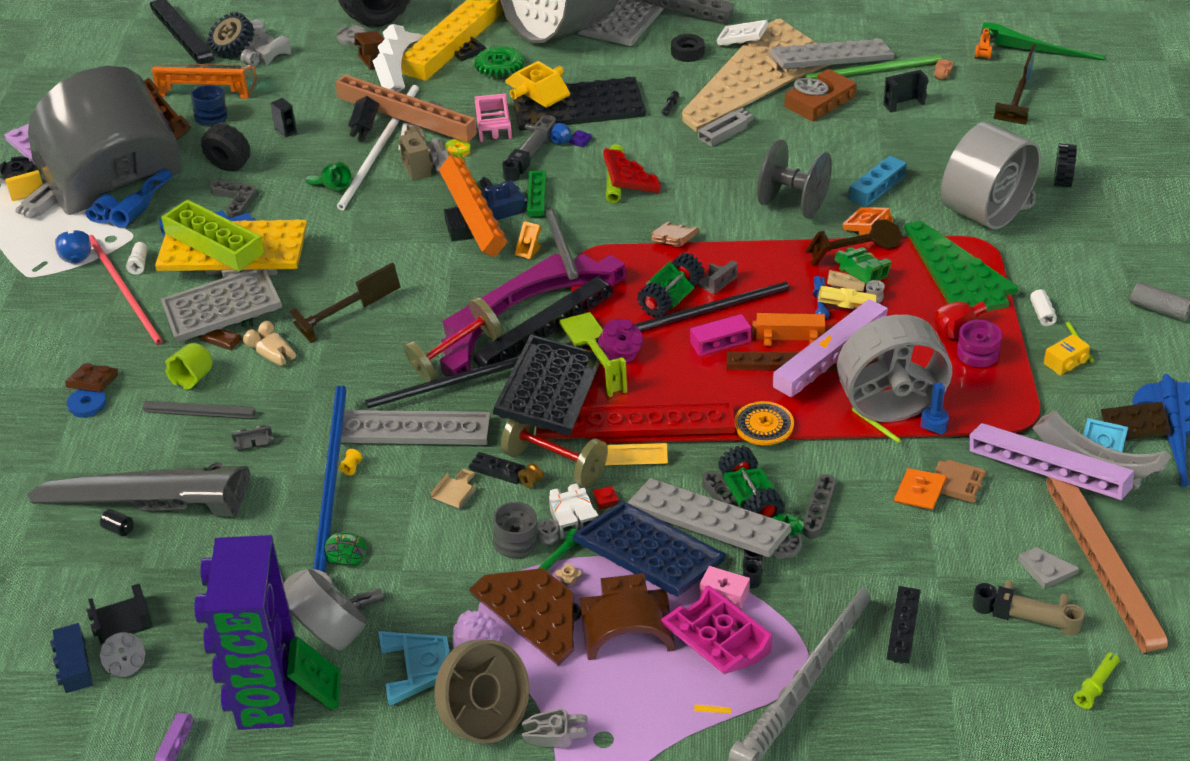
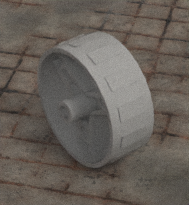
(893, 343)

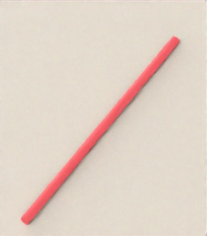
(134, 304)

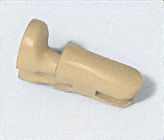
(269, 344)

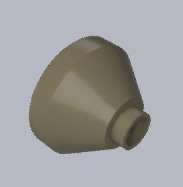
(482, 691)

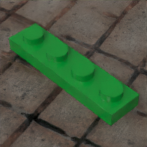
(536, 193)

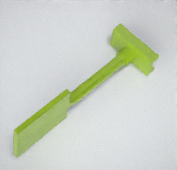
(586, 330)

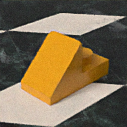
(528, 239)

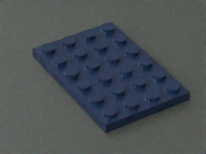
(649, 547)

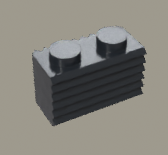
(283, 117)
(456, 224)

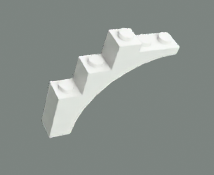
(391, 52)

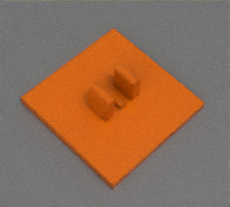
(920, 488)

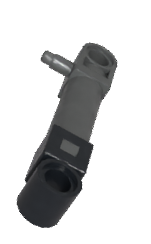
(520, 158)

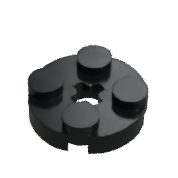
(17, 166)

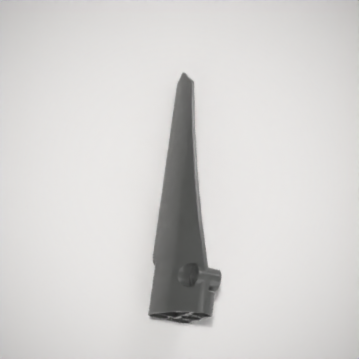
(160, 489)

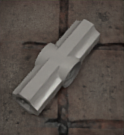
(438, 154)

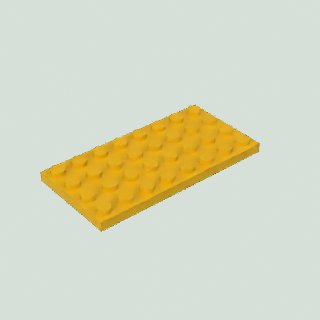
(280, 240)

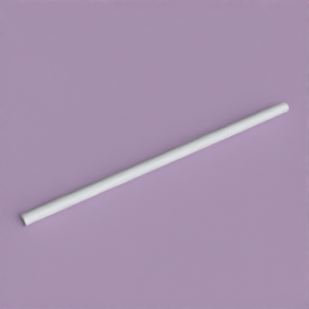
(372, 157)

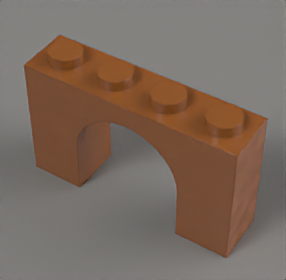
(813, 107)

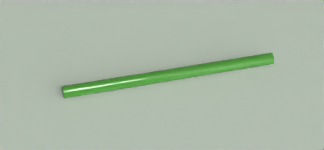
(882, 66)

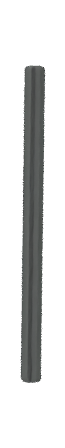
(561, 244)

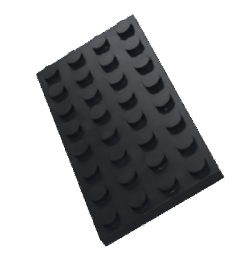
(586, 104)
(548, 385)

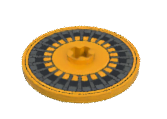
(764, 423)

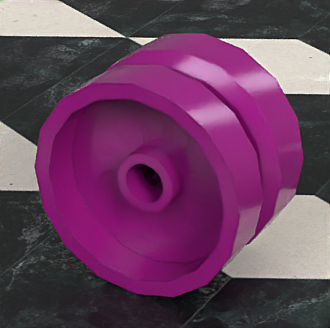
(979, 343)

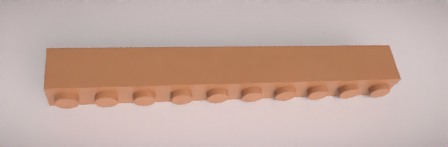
(408, 108)

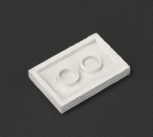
(742, 32)

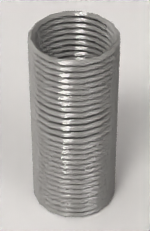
(1155, 300)

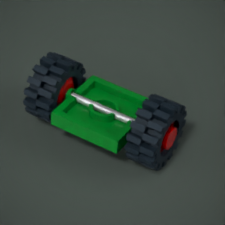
(670, 285)
(749, 483)

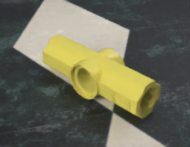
(844, 297)

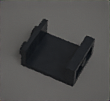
(905, 88)
(123, 616)

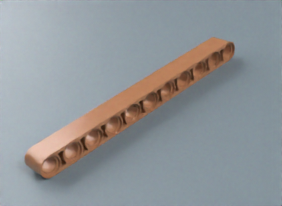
(1108, 566)

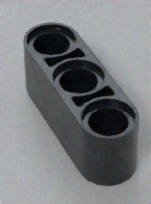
(752, 567)

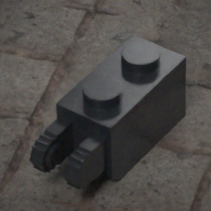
(363, 117)

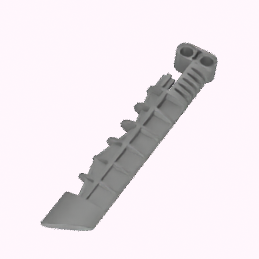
(778, 714)

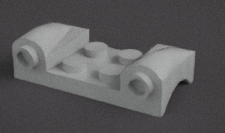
(267, 45)

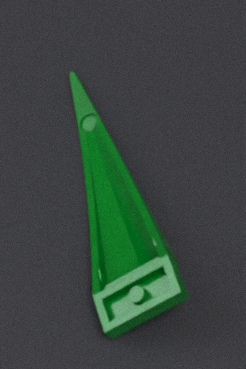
(1010, 38)

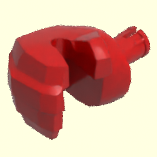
(953, 315)

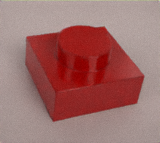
(605, 497)

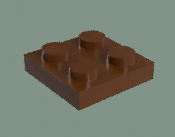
(92, 377)

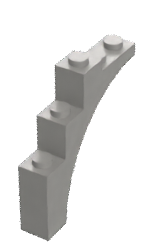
(1057, 432)

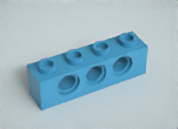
(877, 181)

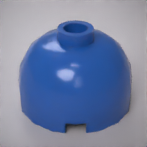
(73, 246)

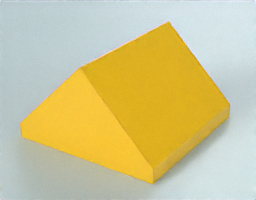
(23, 185)

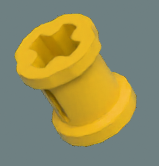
(349, 464)

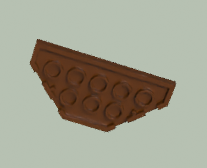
(533, 606)

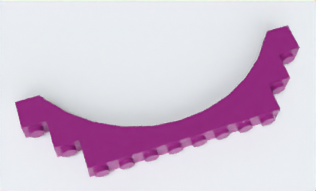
(542, 277)

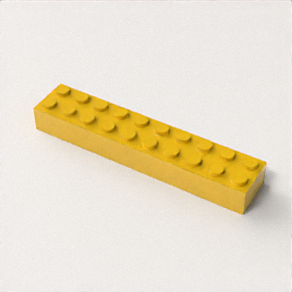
(444, 39)

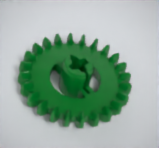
(499, 65)

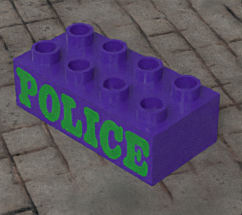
(248, 631)

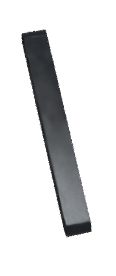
(181, 31)
(544, 322)

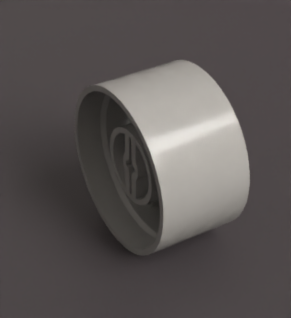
(990, 175)

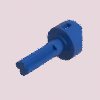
(935, 417)

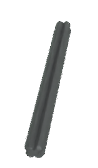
(199, 409)

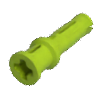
(1093, 686)

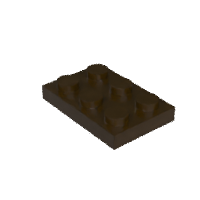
(1141, 419)

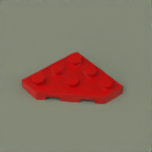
(629, 174)

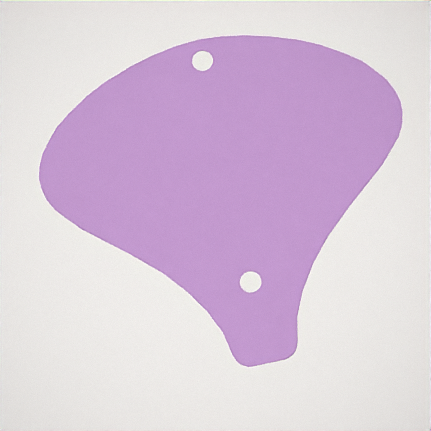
(642, 688)

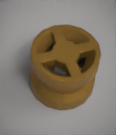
(531, 475)

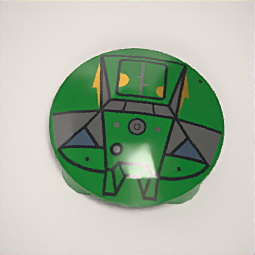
(345, 548)

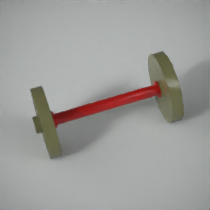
(484, 318)
(588, 463)

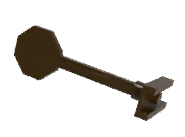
(882, 233)

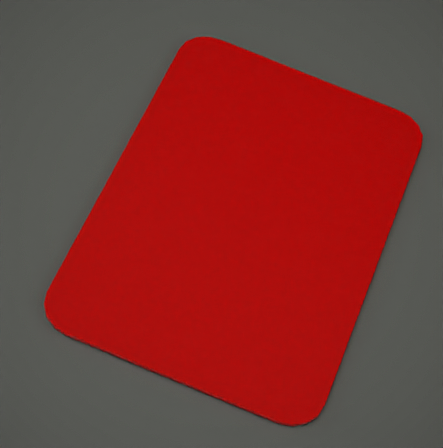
(673, 372)

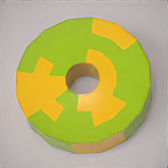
(458, 148)

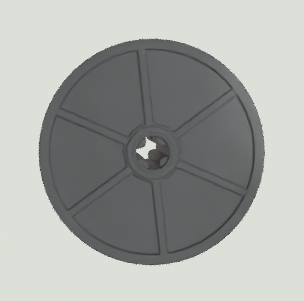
(775, 173)

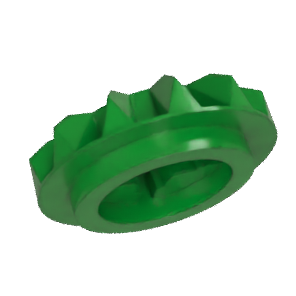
(795, 522)

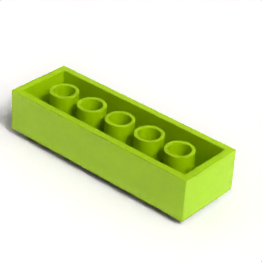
(213, 235)

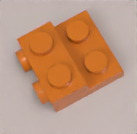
(864, 218)

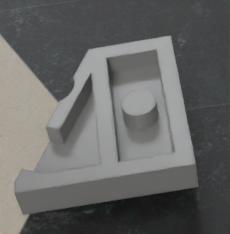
(1046, 567)

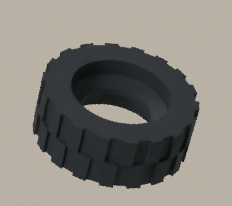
(684, 54)

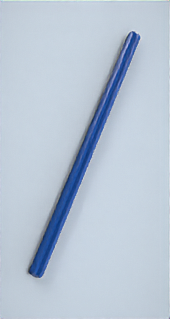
(330, 478)

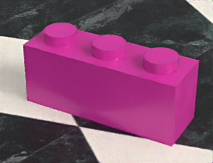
(720, 335)

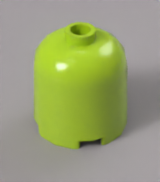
(188, 365)

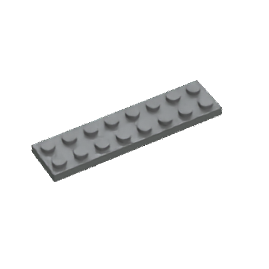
(831, 53)
(415, 427)
(711, 517)

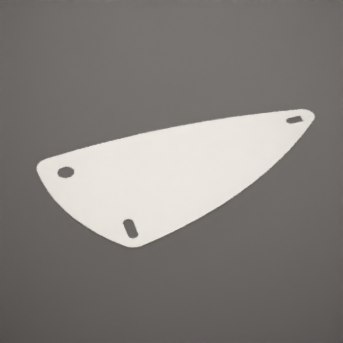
(32, 239)

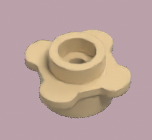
(568, 574)

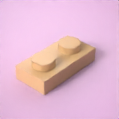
(844, 280)

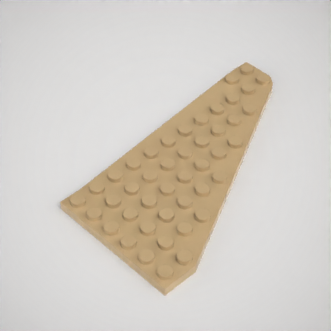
(746, 77)

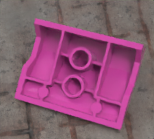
(720, 632)

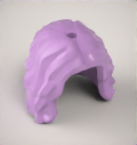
(475, 626)

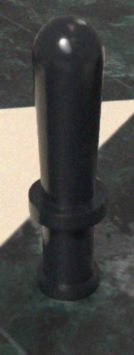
(670, 102)

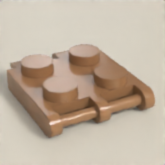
(674, 234)
(960, 480)

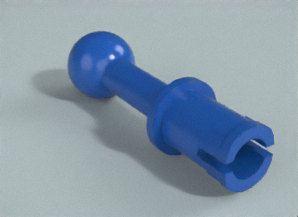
(821, 306)

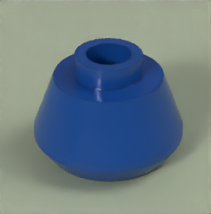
(560, 134)

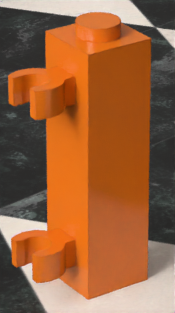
(788, 327)

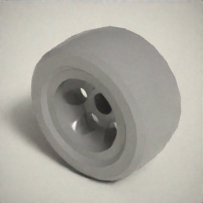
(324, 610)

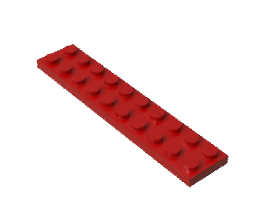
(650, 419)

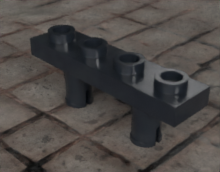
(903, 625)

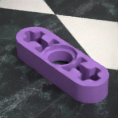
(175, 737)

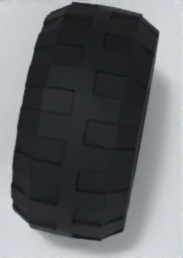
(225, 147)

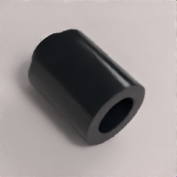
(116, 522)

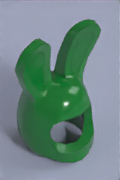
(333, 177)

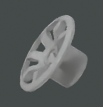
(809, 88)

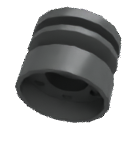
(515, 529)

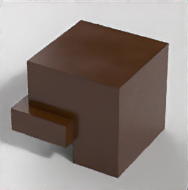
(368, 46)

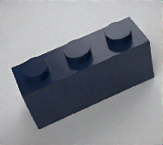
(71, 658)

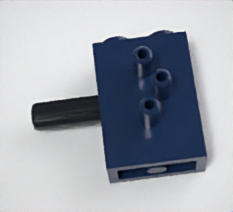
(503, 199)

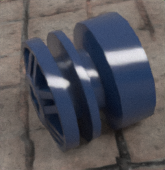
(209, 104)

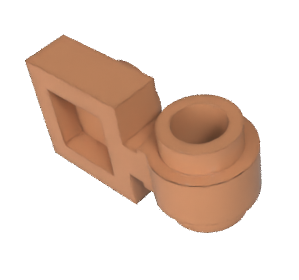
(943, 69)

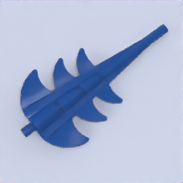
(1175, 399)

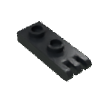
(496, 467)

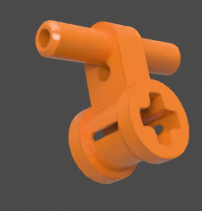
(984, 50)

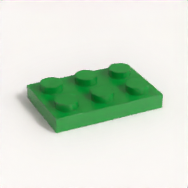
(314, 673)

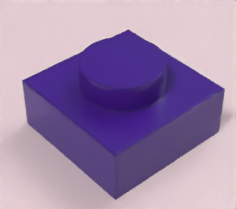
(580, 138)

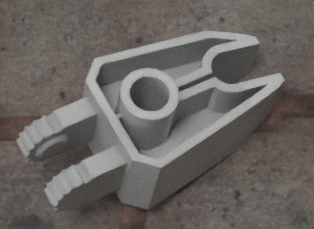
(554, 728)

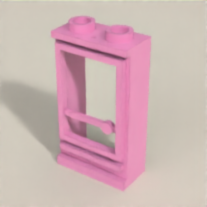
(492, 102)

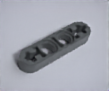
(816, 505)

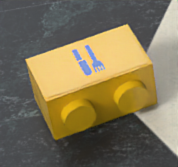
(1066, 354)

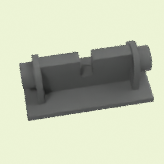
(243, 438)

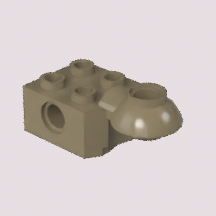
(415, 153)

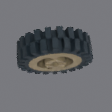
(231, 35)

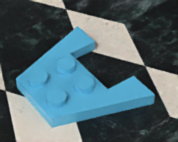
(423, 660)

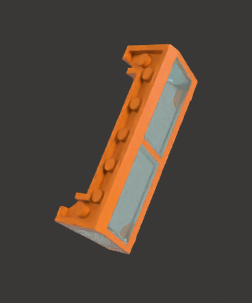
(239, 77)

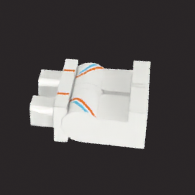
(571, 508)

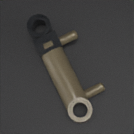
(1005, 604)

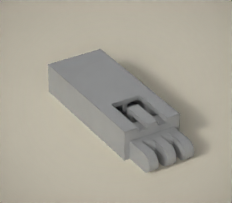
(725, 127)
(37, 202)

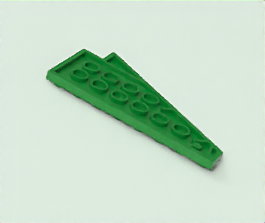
(958, 272)

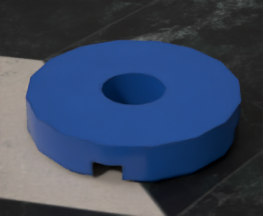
(77, 399)

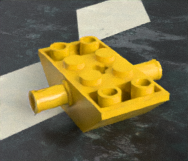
(539, 84)

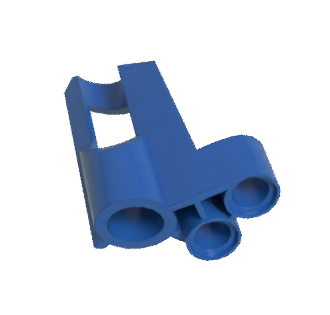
(121, 214)

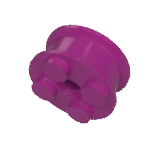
(620, 339)

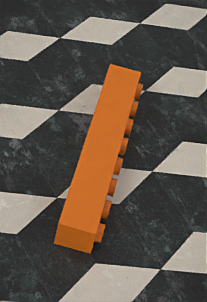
(473, 206)

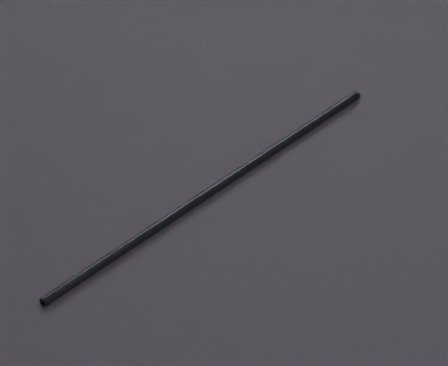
(510, 363)

